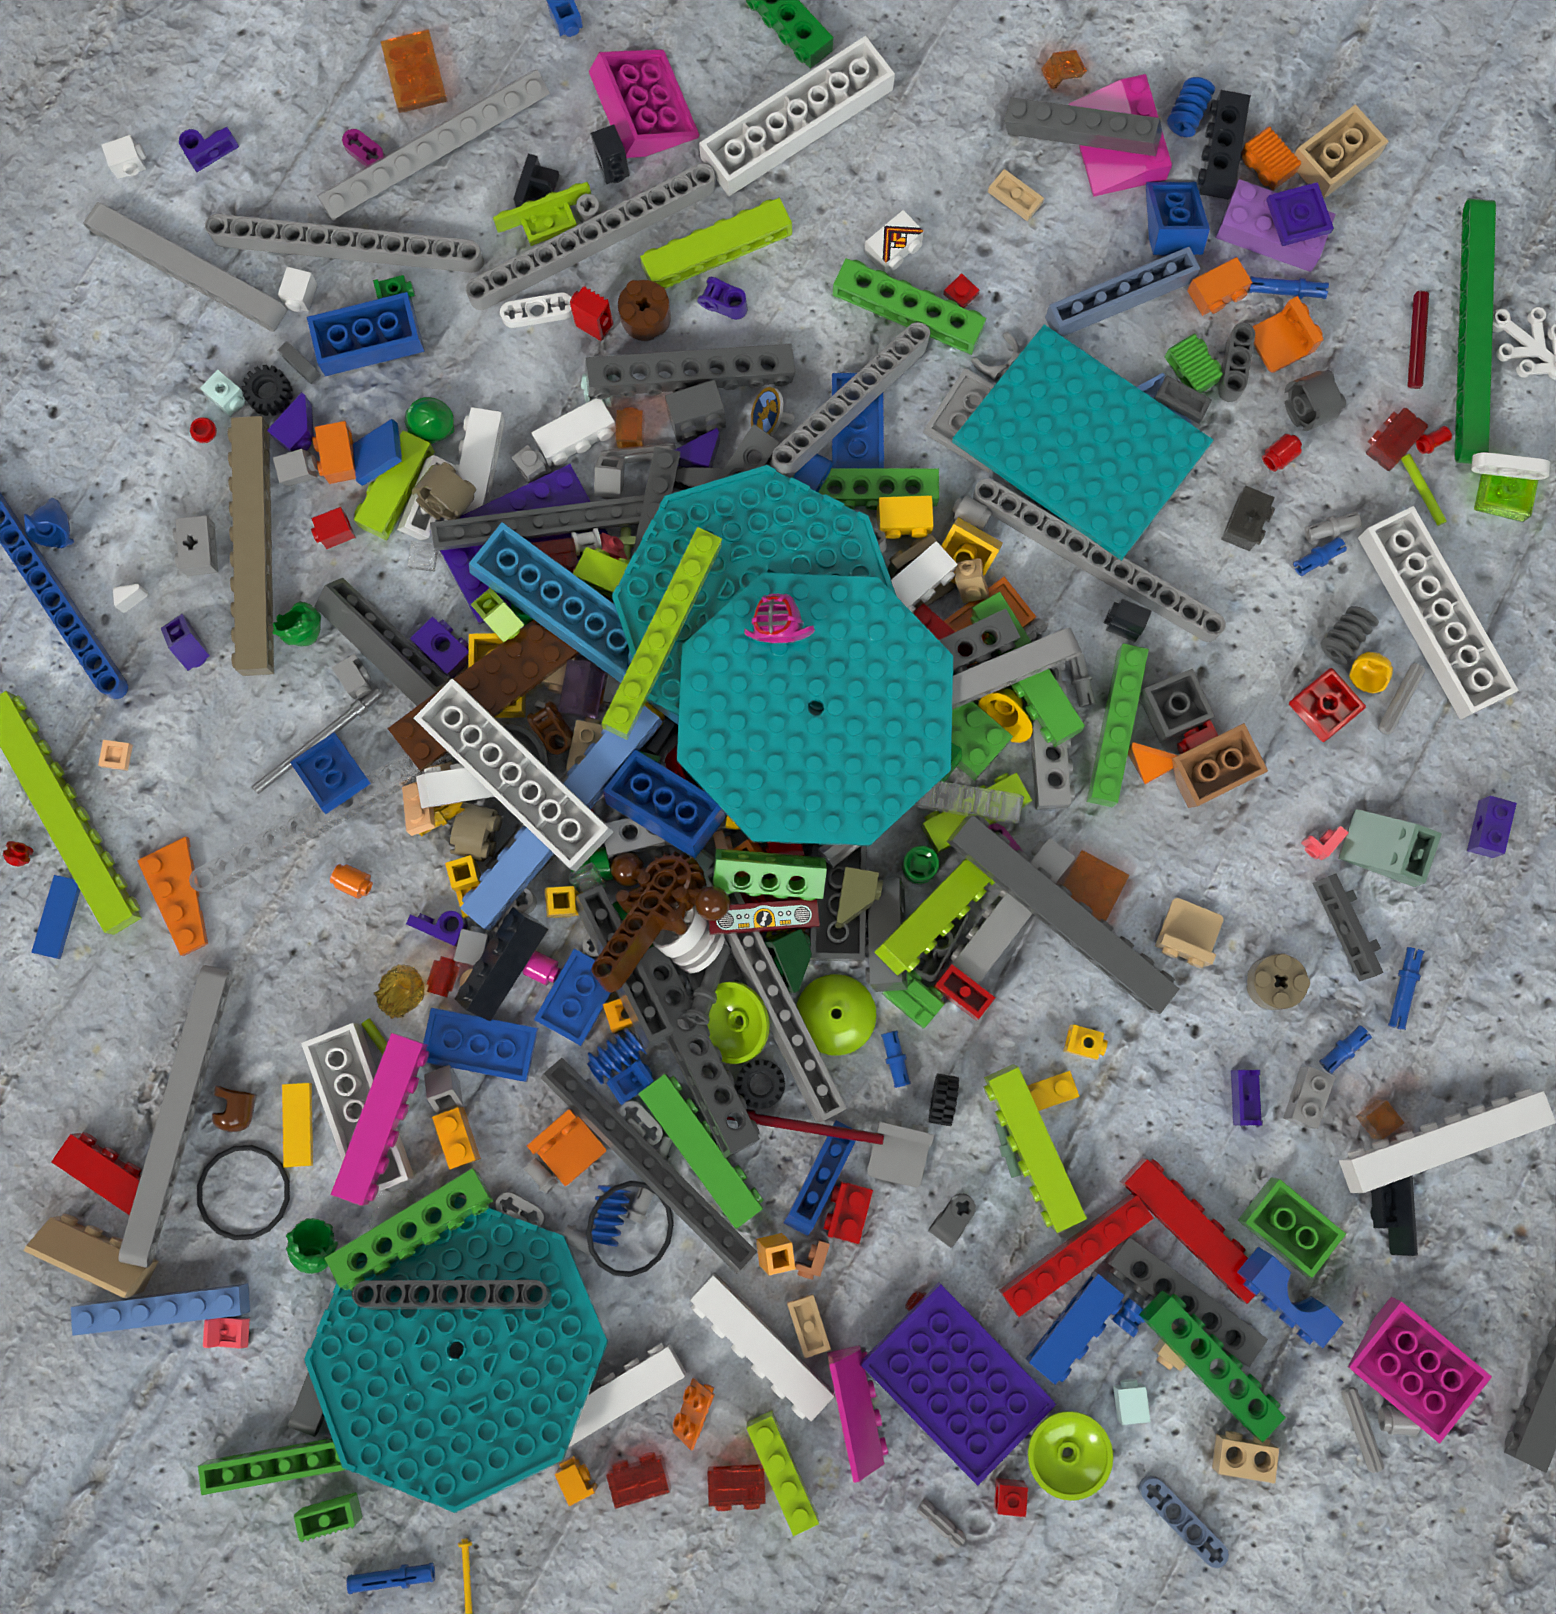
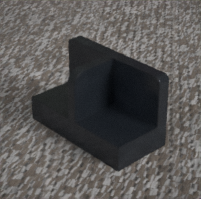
(535, 181)

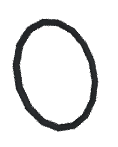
(212, 1225)
(590, 1225)

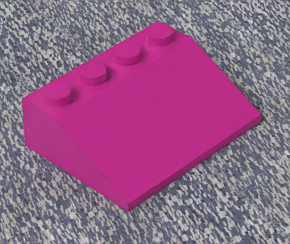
(642, 100)
(1119, 170)
(1417, 1369)
(857, 1412)

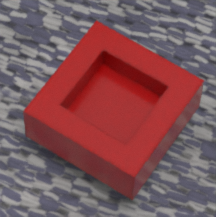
(961, 291)

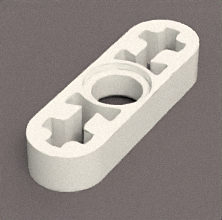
(528, 303)
(1510, 466)

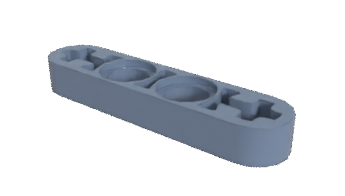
(1183, 1521)

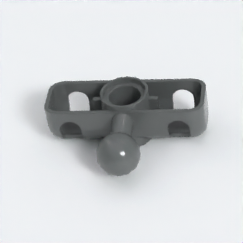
(938, 956)

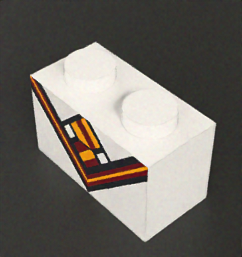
(894, 242)

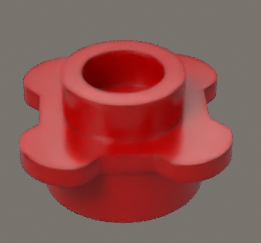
(17, 853)

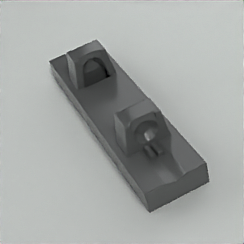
(1348, 927)

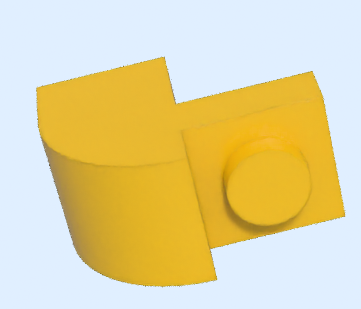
(463, 876)
(561, 902)

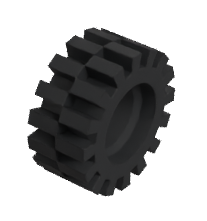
(260, 378)
(745, 1076)
(943, 1099)

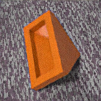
(1150, 761)

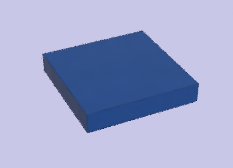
(377, 452)

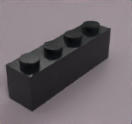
(501, 964)

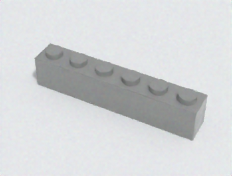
(1006, 918)

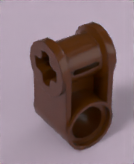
(551, 727)

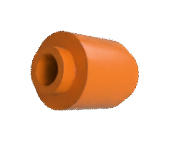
(351, 881)

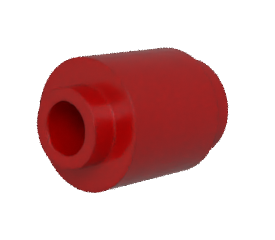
(1282, 452)

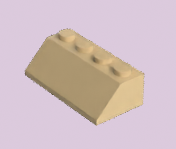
(88, 1255)

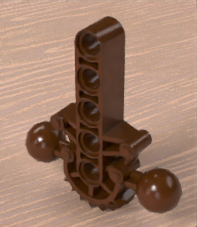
(653, 907)

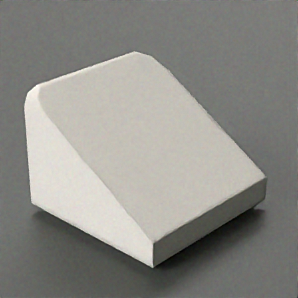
(128, 596)

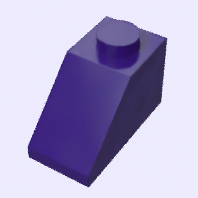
(294, 425)
(185, 642)

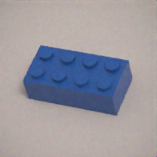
(365, 334)
(664, 803)

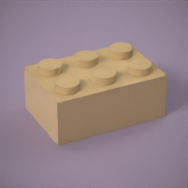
(1340, 151)

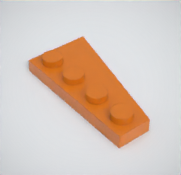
(168, 879)

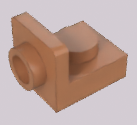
(817, 1255)

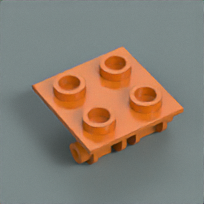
(689, 1422)

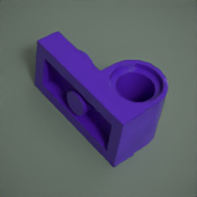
(207, 150)
(439, 931)

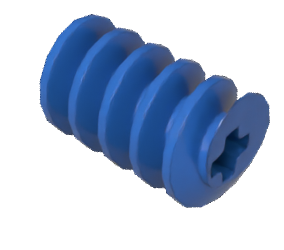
(1190, 106)
(615, 1055)
(608, 1216)

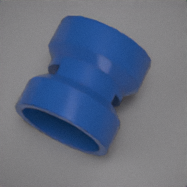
(1129, 1317)

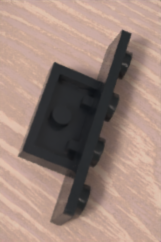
(1395, 1209)

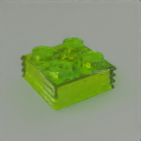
(1496, 501)

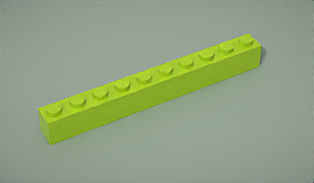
(64, 818)

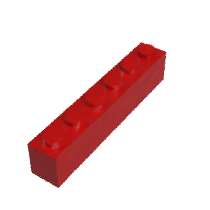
(1189, 1224)
(1076, 1254)

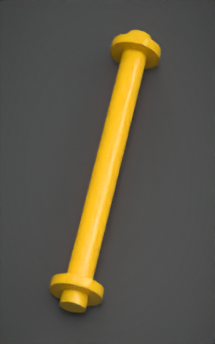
(466, 1574)

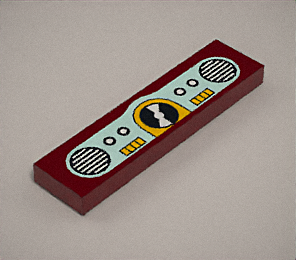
(767, 917)

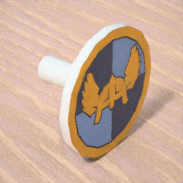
(768, 411)

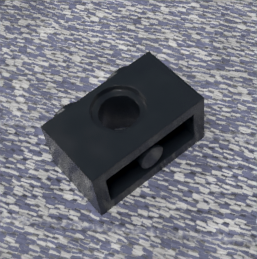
(610, 154)

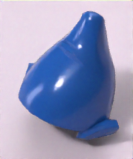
(49, 525)

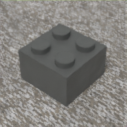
(695, 411)
(1176, 705)

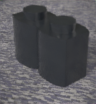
(1127, 619)

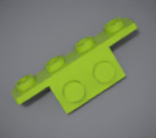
(544, 217)

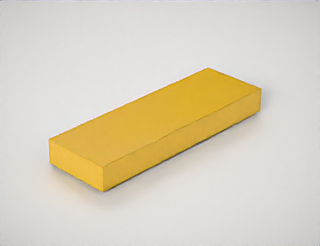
(297, 1125)

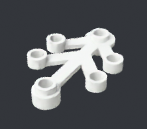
(1533, 346)

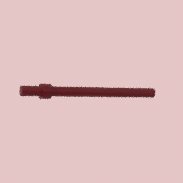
(814, 1128)

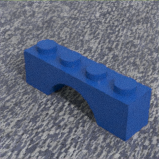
(1270, 1279)

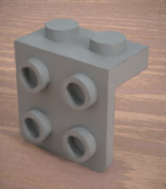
(902, 1153)

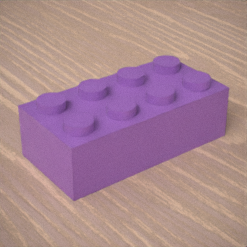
(1251, 226)

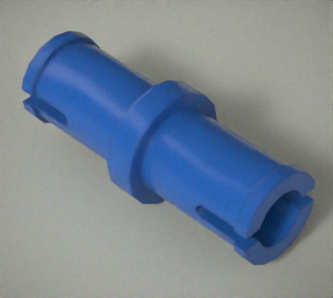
(1319, 556)
(1345, 1049)
(895, 1059)

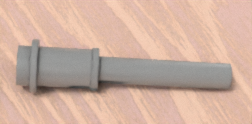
(644, 1196)

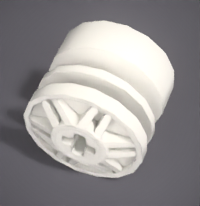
(695, 947)

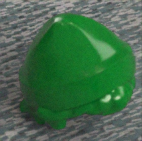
(429, 419)
(299, 625)
(310, 1244)

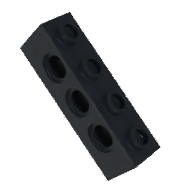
(1233, 108)

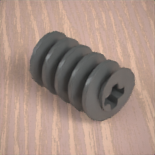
(1347, 633)

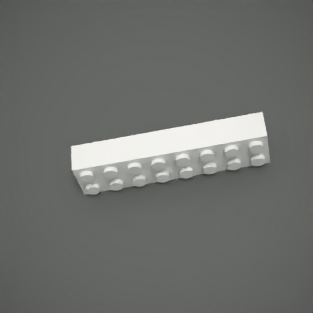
(797, 115)
(1437, 613)
(513, 775)

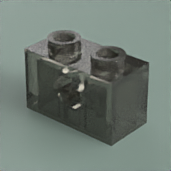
(1251, 504)

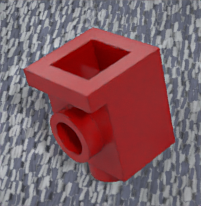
(1196, 737)

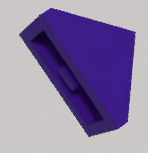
(700, 451)

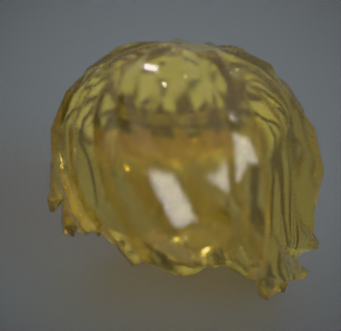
(400, 991)

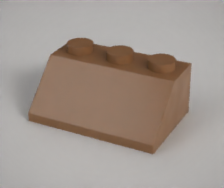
(1217, 766)

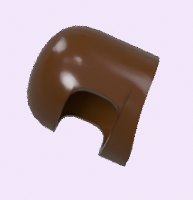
(238, 1112)

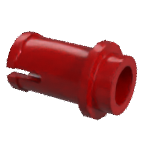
(1428, 442)

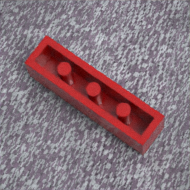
(99, 1169)

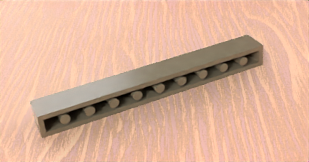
(251, 546)

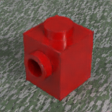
(332, 528)

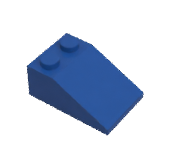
(1175, 218)

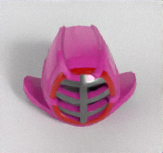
(778, 620)

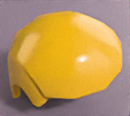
(1371, 672)

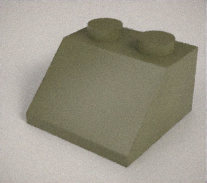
(857, 894)

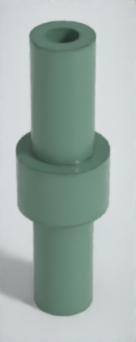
(1006, 1151)

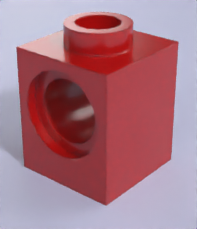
(1010, 1497)

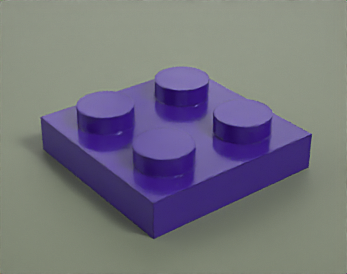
(1299, 214)

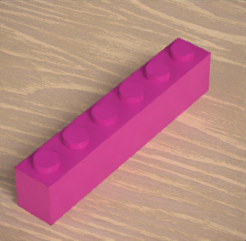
(380, 1119)

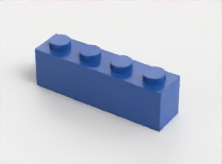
(1075, 1328)

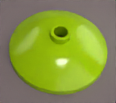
(857, 1008)
(737, 1040)
(1082, 1471)

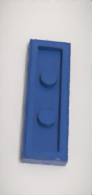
(56, 917)

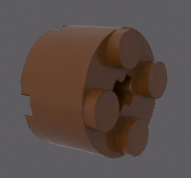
(644, 309)

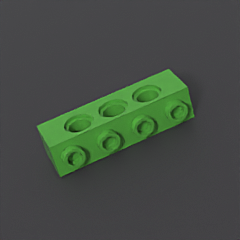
(781, 865)

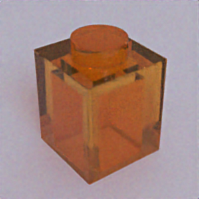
(629, 428)
(1380, 1119)

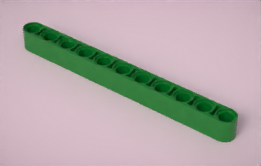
(1475, 329)

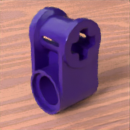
(720, 295)

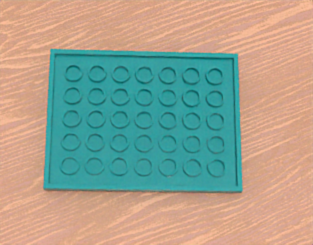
(1082, 441)

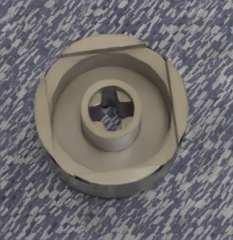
(444, 492)
(475, 832)
(1293, 982)

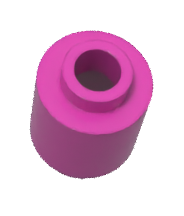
(542, 968)

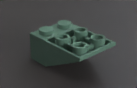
(1390, 847)

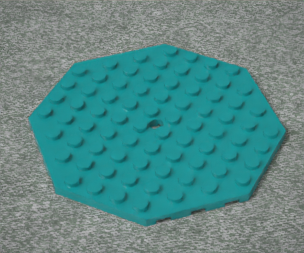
(764, 527)
(829, 773)
(471, 1421)

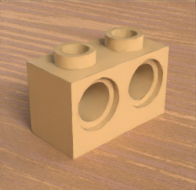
(1243, 1464)

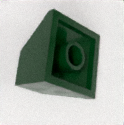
(791, 956)

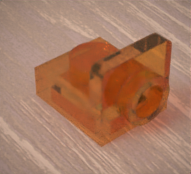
(1063, 66)

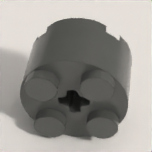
(1314, 400)

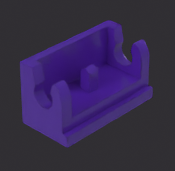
(1246, 1097)

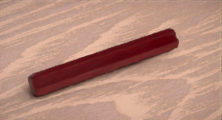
(1418, 340)

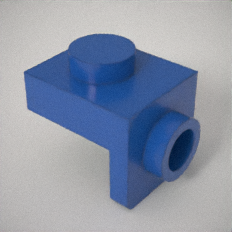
(630, 1081)

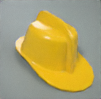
(1008, 712)

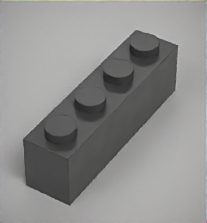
(881, 922)

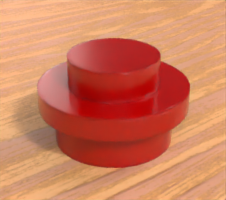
(203, 430)

